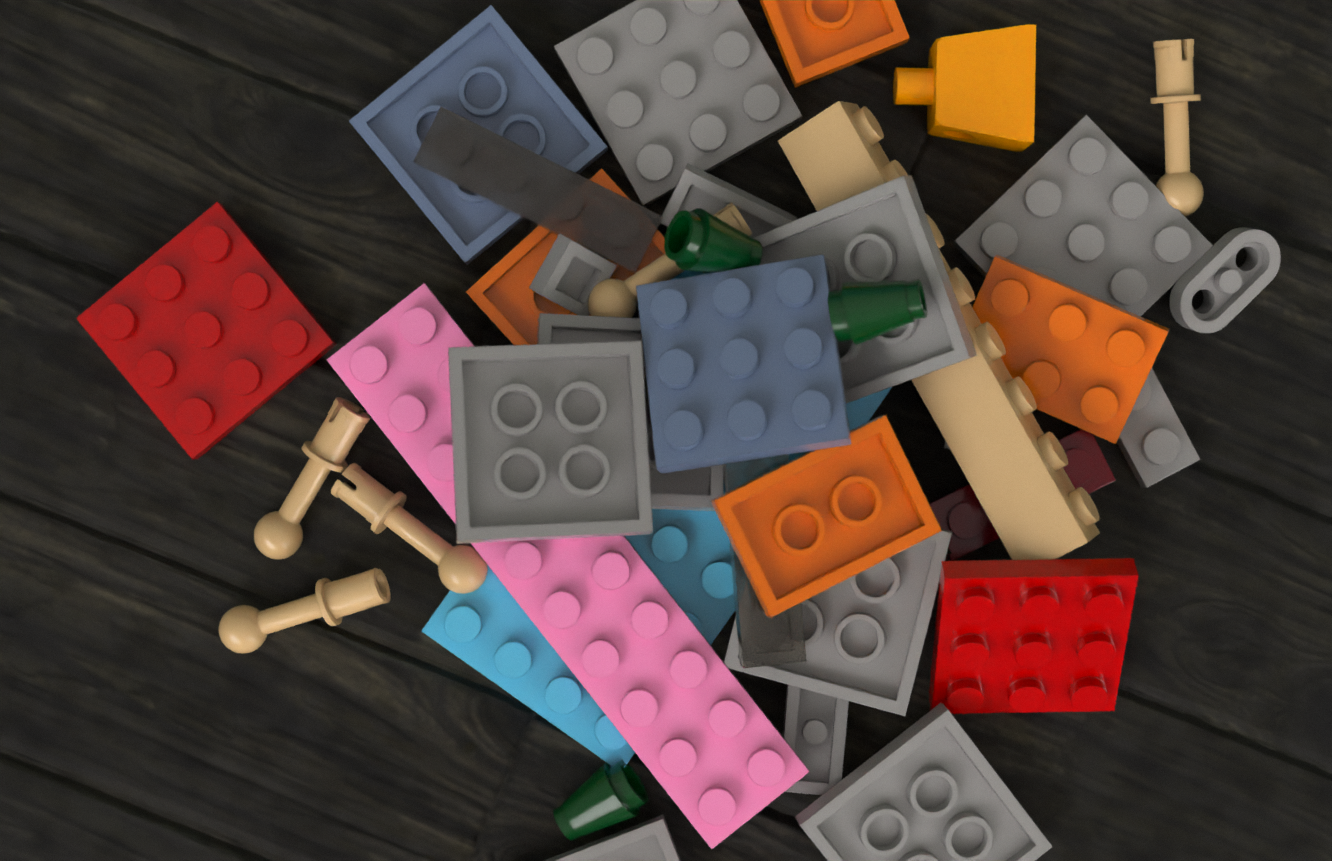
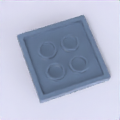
(496, 84)
(742, 365)

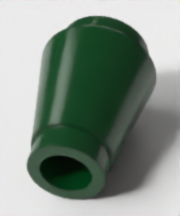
(708, 244)
(874, 308)
(601, 801)

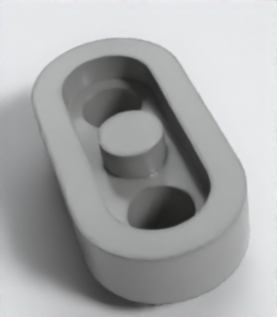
(1223, 284)

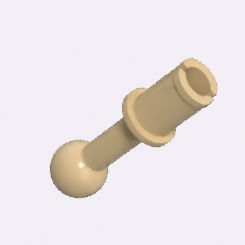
(1174, 90)
(619, 297)
(280, 532)
(459, 566)
(246, 628)

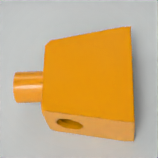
(977, 87)

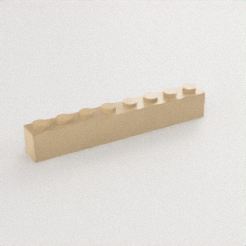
(974, 401)

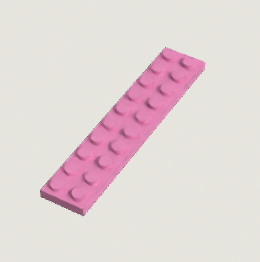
(586, 598)

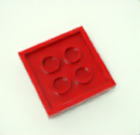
(206, 331)
(1031, 634)

